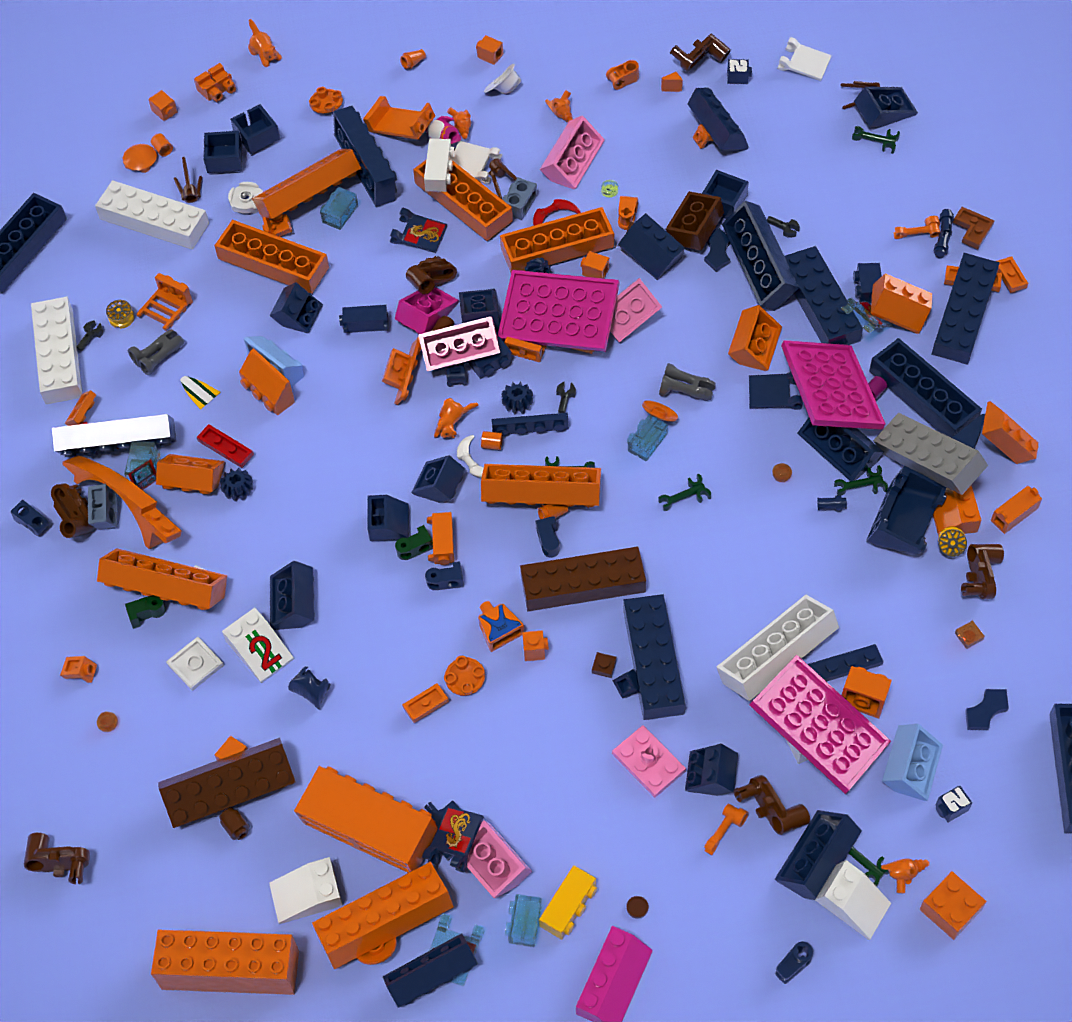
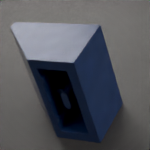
(296, 308)
(387, 518)
(712, 770)

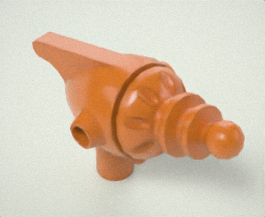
(561, 106)
(461, 121)
(904, 871)

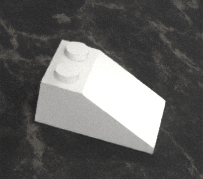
(306, 891)
(854, 899)

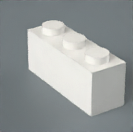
(438, 165)

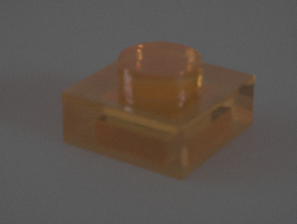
(969, 634)

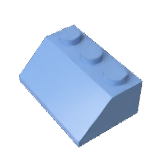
(278, 358)
(912, 761)

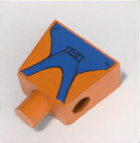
(498, 625)

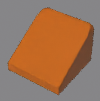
(671, 82)

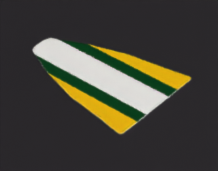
(198, 391)

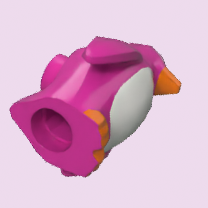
(443, 129)

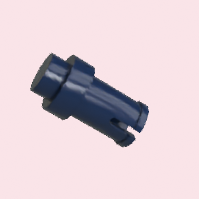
(946, 219)
(941, 247)
(832, 503)

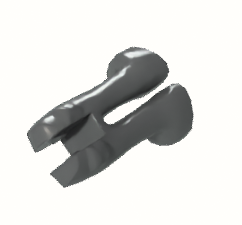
(166, 344)
(699, 388)

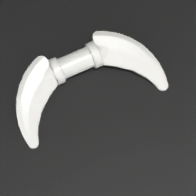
(463, 453)

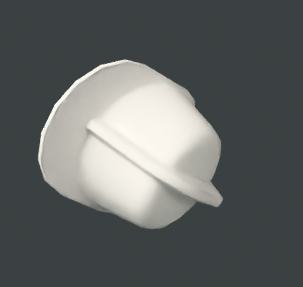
(505, 82)

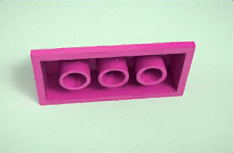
(614, 978)

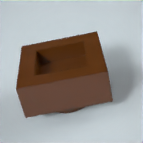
(604, 665)

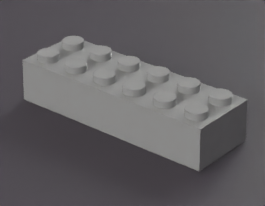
(931, 453)

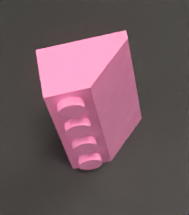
(572, 153)
(459, 343)

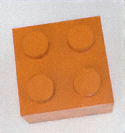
(866, 691)
(952, 905)

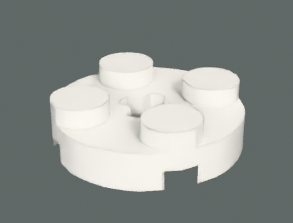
(244, 205)

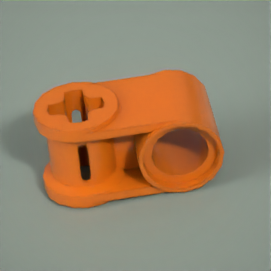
(624, 74)
(627, 211)

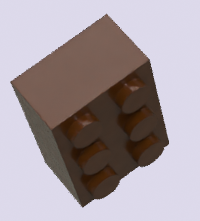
(695, 220)

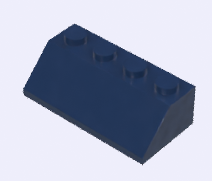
(716, 120)
(843, 447)
(817, 853)

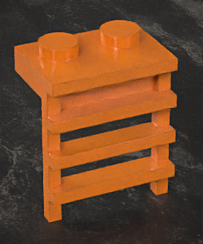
(171, 293)

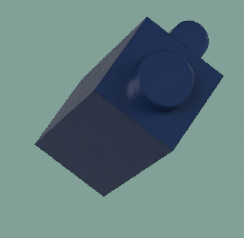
(364, 318)

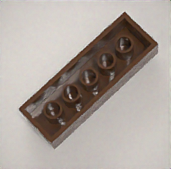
(583, 578)
(226, 782)

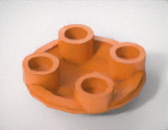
(325, 100)
(139, 157)
(464, 676)

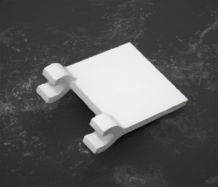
(804, 60)
(474, 159)

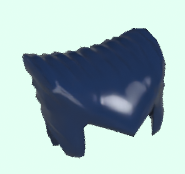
(309, 687)

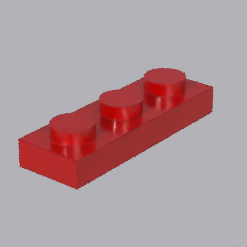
(225, 445)

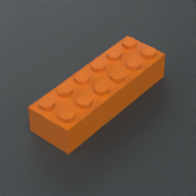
(306, 184)
(470, 201)
(558, 239)
(271, 256)
(541, 485)
(162, 578)
(382, 915)

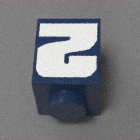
(738, 71)
(953, 804)

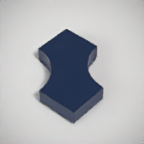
(717, 256)
(994, 702)

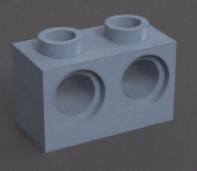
(520, 197)
(102, 507)

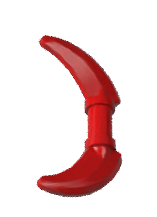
(558, 204)

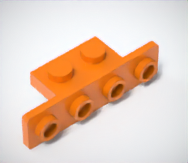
(399, 370)

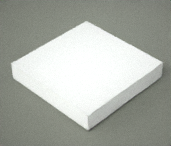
(195, 663)

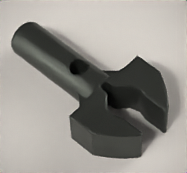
(786, 226)
(98, 332)
(565, 396)

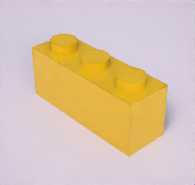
(568, 903)

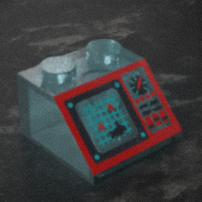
(142, 463)

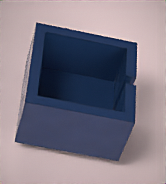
(260, 132)
(222, 151)
(730, 189)

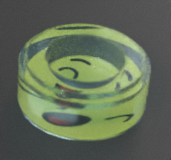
(609, 188)

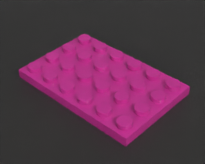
(559, 310)
(832, 385)
(820, 723)

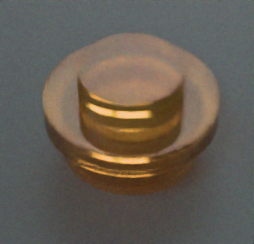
(781, 472)
(107, 721)

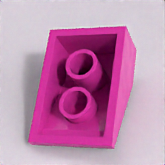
(423, 310)

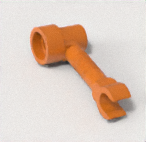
(931, 226)
(733, 815)

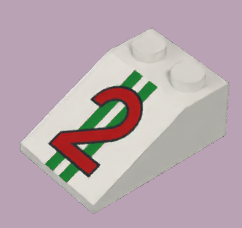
(257, 645)

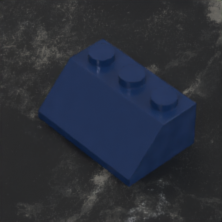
(651, 246)
(292, 596)

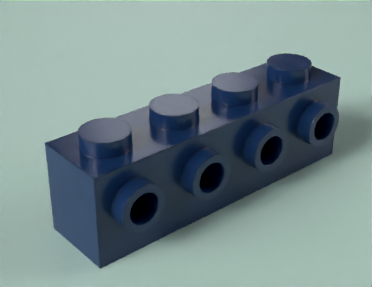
(430, 970)

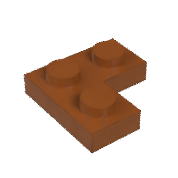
(977, 226)

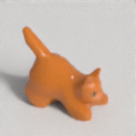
(261, 44)
(450, 414)

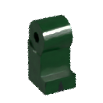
(414, 545)
(145, 609)

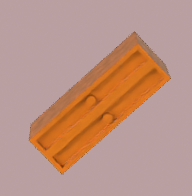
(366, 819)
(225, 962)

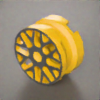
(115, 317)
(952, 541)

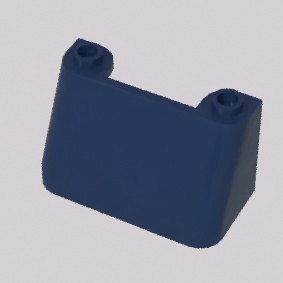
(906, 512)

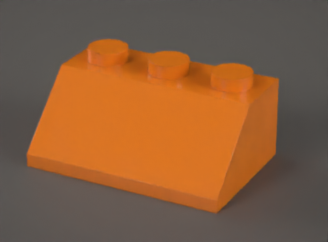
(900, 303)
(755, 338)
(266, 383)
(1008, 435)
(189, 473)
(958, 511)

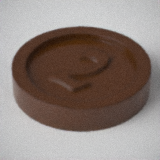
(637, 907)

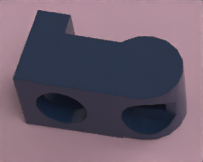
(29, 518)
(548, 541)
(445, 578)

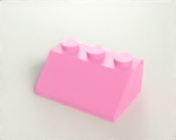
(495, 862)

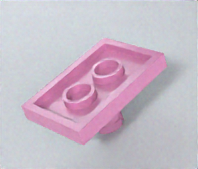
(632, 309)
(648, 761)

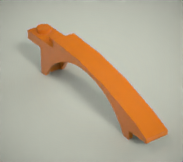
(153, 524)

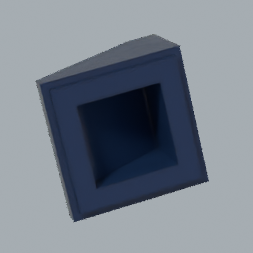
(626, 683)

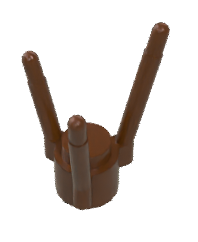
(858, 84)
(499, 169)
(189, 193)

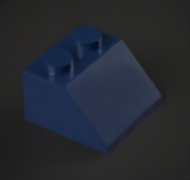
(439, 479)

